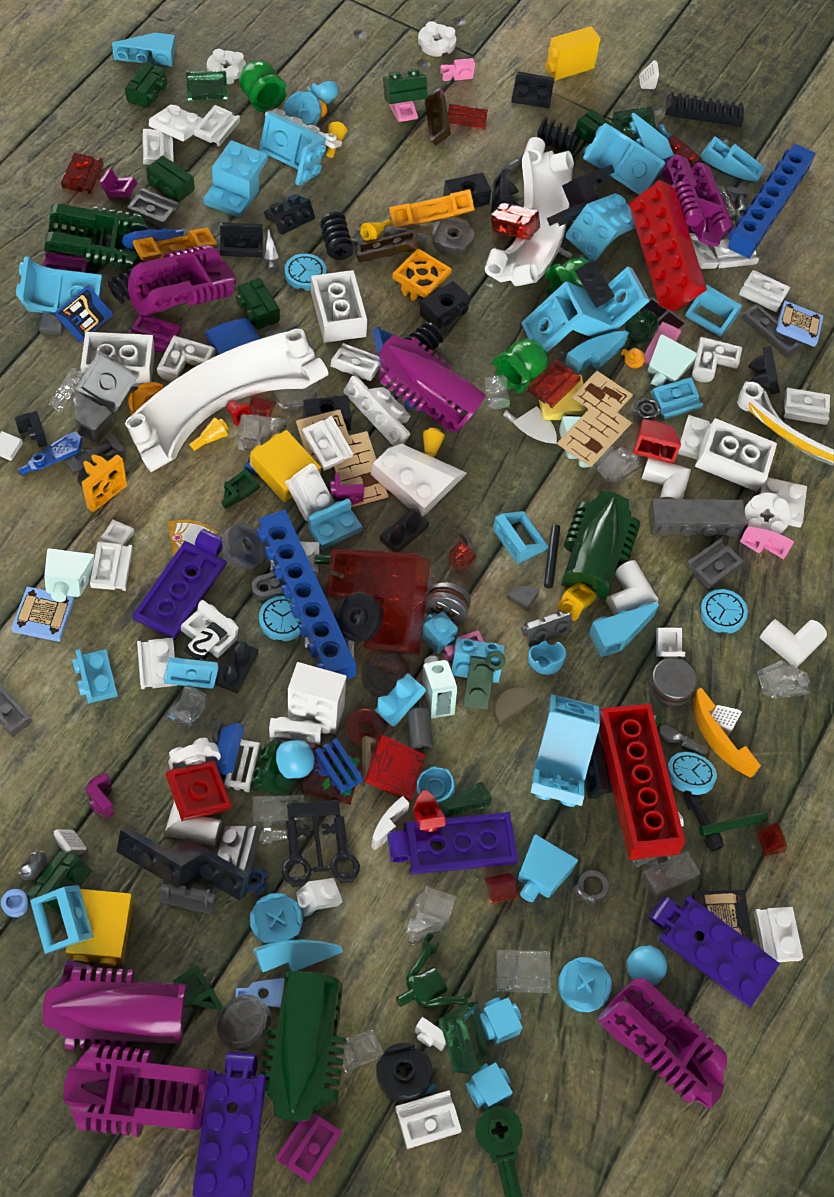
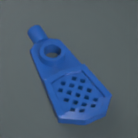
(159, 235)
(57, 451)

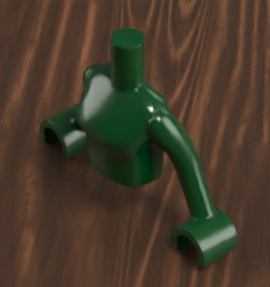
(428, 984)

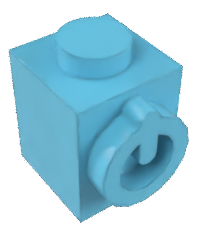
(439, 631)
(501, 1020)
(489, 1086)

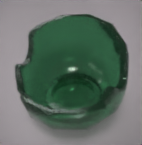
(642, 326)

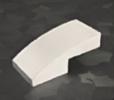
(386, 824)

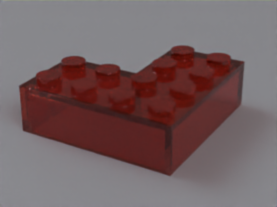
(398, 585)

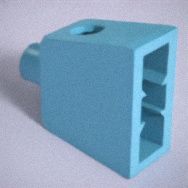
(544, 869)

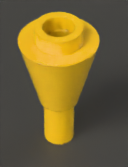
(339, 130)
(373, 230)
(214, 431)
(432, 441)

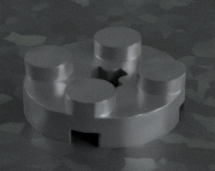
(453, 245)
(234, 550)

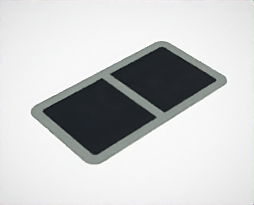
(664, 315)

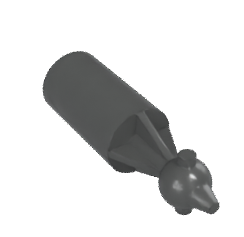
(420, 728)

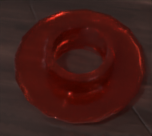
(360, 716)

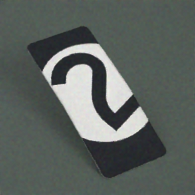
(205, 641)

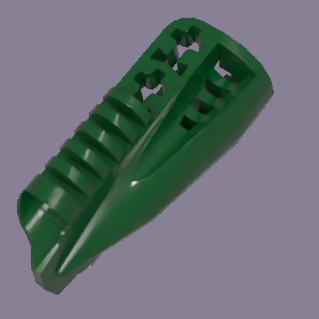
(100, 237)
(599, 541)
(305, 1046)

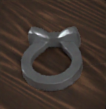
(591, 900)

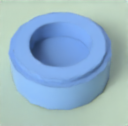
(15, 902)

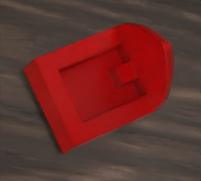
(427, 812)

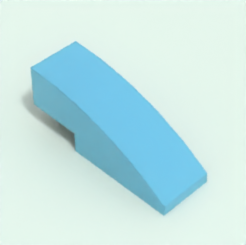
(732, 160)
(595, 351)
(294, 953)

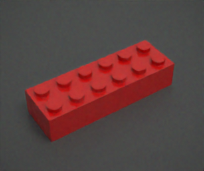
(667, 246)
(640, 782)

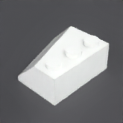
(415, 477)

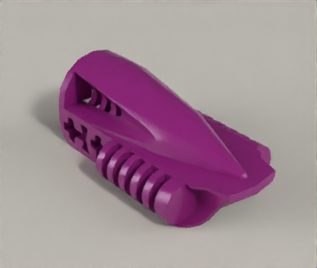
(699, 199)
(187, 277)
(425, 379)
(114, 1009)
(667, 1042)
(125, 1090)

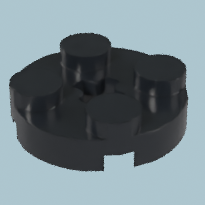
(371, 612)
(401, 1087)

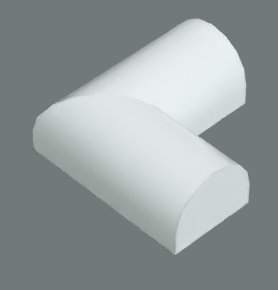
(181, 352)
(712, 353)
(671, 476)
(635, 586)
(794, 647)
(200, 830)

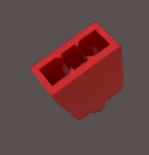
(657, 441)

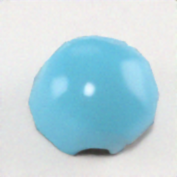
(325, 91)
(547, 658)
(295, 759)
(437, 782)
(648, 964)

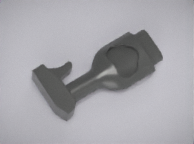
(738, 195)
(75, 462)

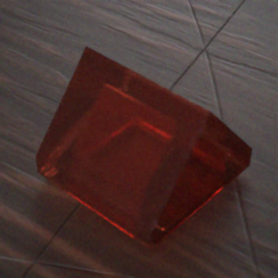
(261, 406)
(772, 839)
(501, 888)

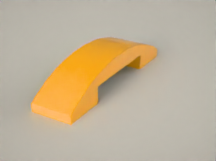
(432, 210)
(152, 250)
(740, 760)

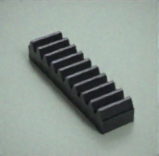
(704, 110)

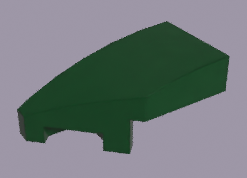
(239, 488)
(198, 990)

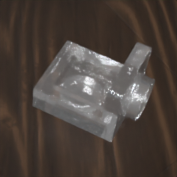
(496, 392)
(188, 708)
(360, 1050)

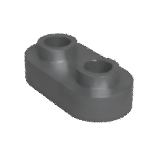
(268, 582)

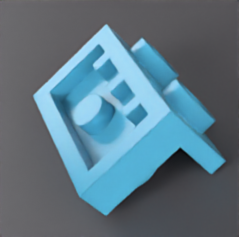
(334, 524)
(96, 676)

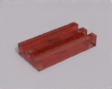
(467, 116)

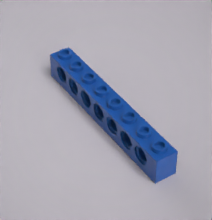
(770, 201)
(280, 527)

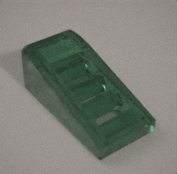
(469, 799)

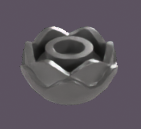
(644, 405)
(34, 865)

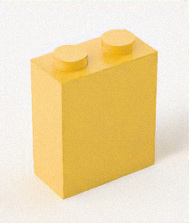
(572, 53)
(279, 461)
(110, 923)

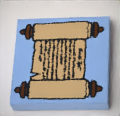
(799, 323)
(42, 615)

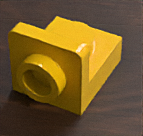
(576, 600)

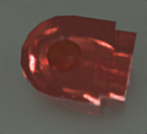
(461, 556)

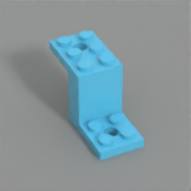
(574, 310)
(565, 750)

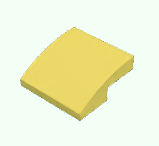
(564, 407)

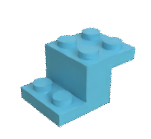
(235, 179)

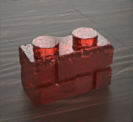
(515, 221)

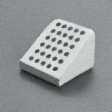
(649, 76)
(726, 718)
(69, 842)

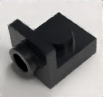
(31, 423)

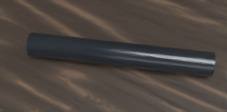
(552, 556)

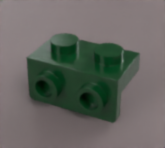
(267, 774)

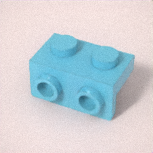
(466, 648)

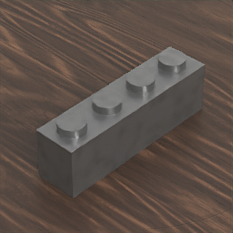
(696, 517)

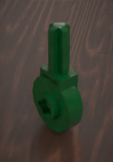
(501, 1150)

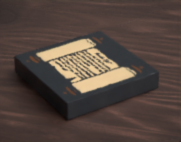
(729, 907)

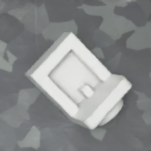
(669, 643)
(318, 895)
(429, 1034)

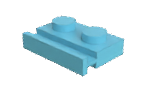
(676, 398)

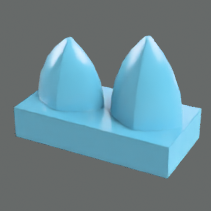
(190, 672)
(400, 700)

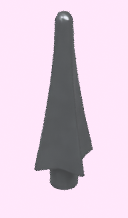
(271, 257)

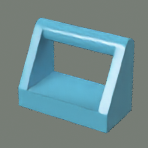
(718, 304)
(512, 541)
(73, 915)

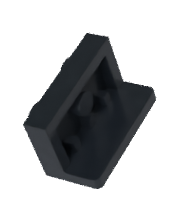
(290, 213)
(241, 239)

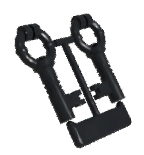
(315, 809)

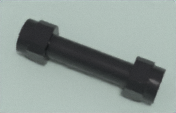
(694, 802)

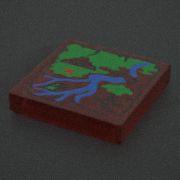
(321, 785)

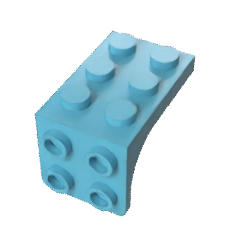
(293, 146)
(632, 163)
(600, 224)
(51, 288)

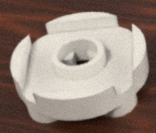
(444, 34)
(234, 61)
(776, 506)
(197, 753)

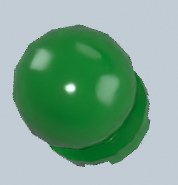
(262, 85)
(560, 274)
(521, 363)

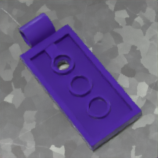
(175, 593)
(465, 844)
(723, 952)
(230, 1139)

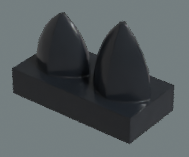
(502, 189)
(765, 363)
(404, 530)
(236, 667)
(597, 779)

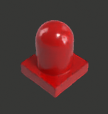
(236, 410)

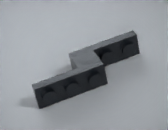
(579, 193)
(183, 863)

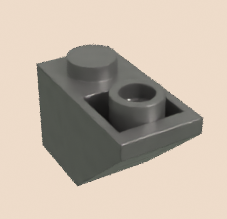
(91, 418)

